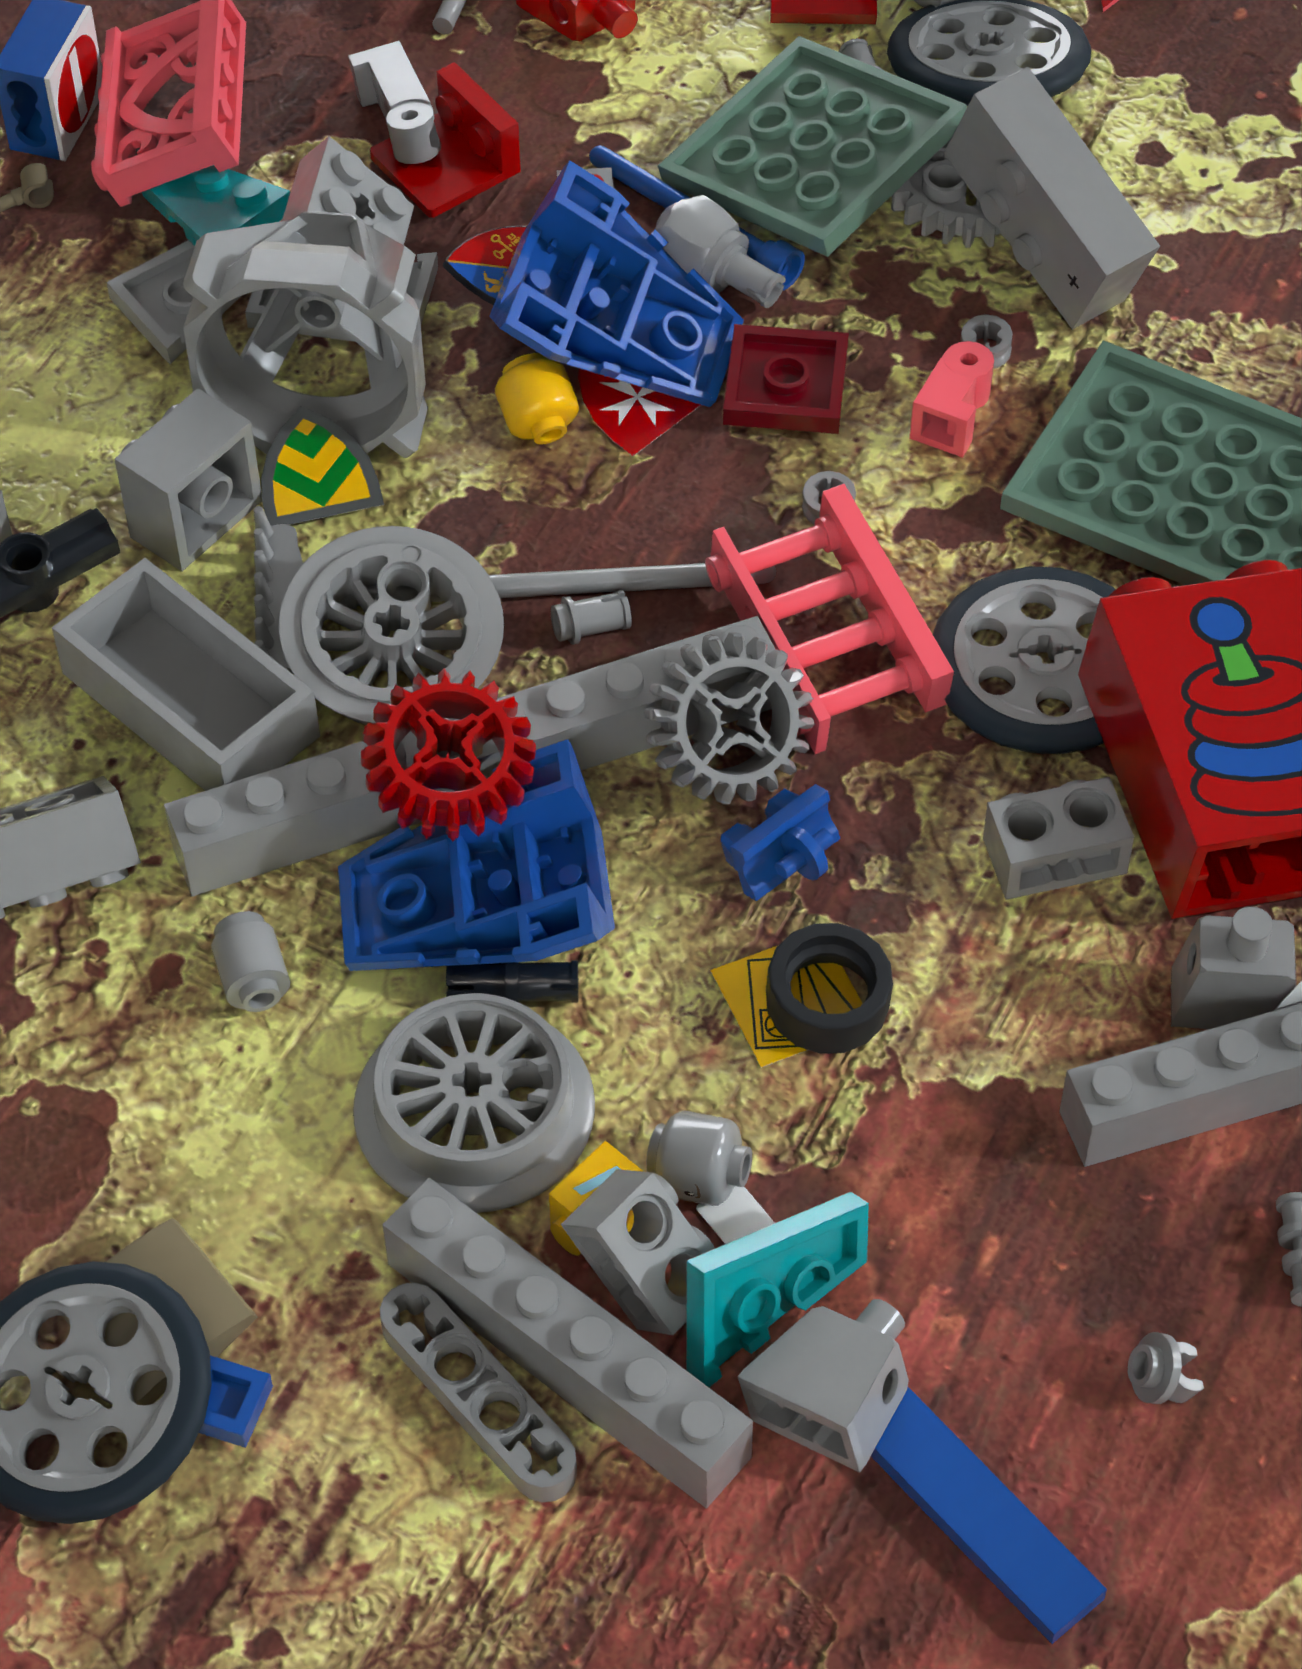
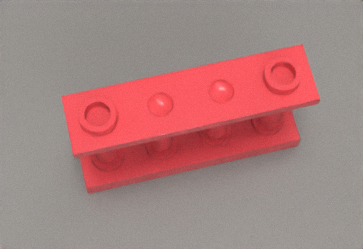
(863, 575)

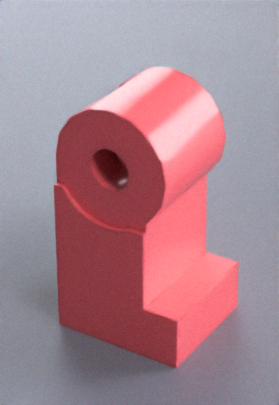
(949, 398)

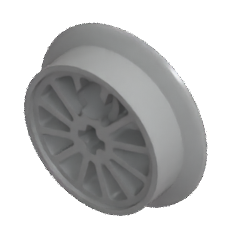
(390, 559)
(549, 1125)

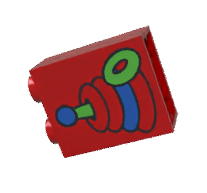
(1206, 730)

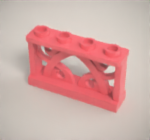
(201, 33)

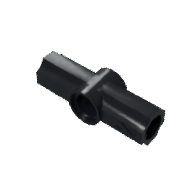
(38, 564)

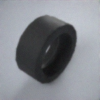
(835, 945)

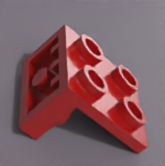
(475, 153)

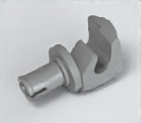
(710, 241)

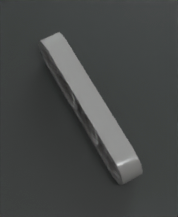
(485, 1385)

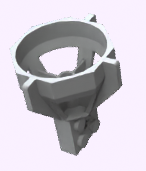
(333, 266)

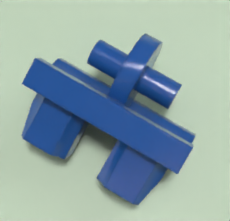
(787, 842)

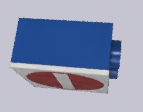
(50, 78)

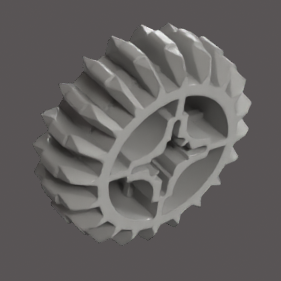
(748, 698)

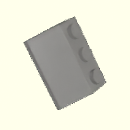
(63, 842)

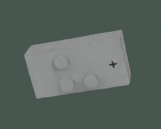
(1050, 198)

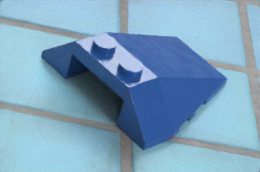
(610, 298)
(488, 898)

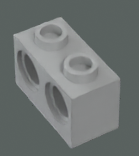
(1059, 846)
(636, 1261)

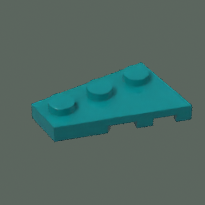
(218, 201)
(765, 1274)

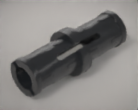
(517, 980)

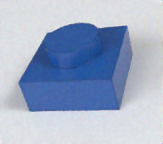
(235, 1401)

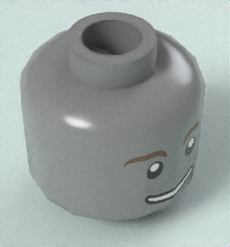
(699, 1156)

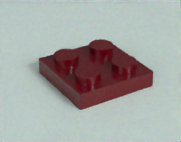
(786, 379)

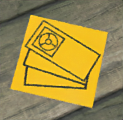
(743, 985)

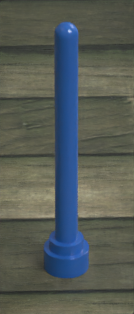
(777, 255)

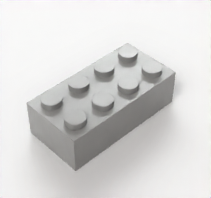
(185, 679)

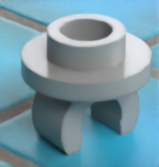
(1157, 1367)

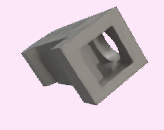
(388, 78)

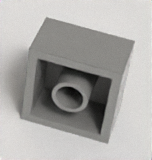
(189, 479)

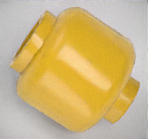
(536, 398)

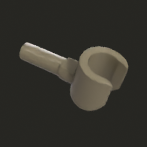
(34, 189)

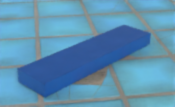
(986, 1520)

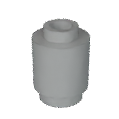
(249, 962)

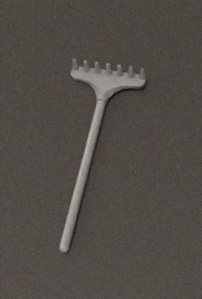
(279, 559)

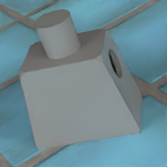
(1232, 969)
(831, 1382)

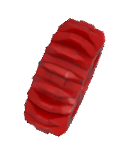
(479, 721)

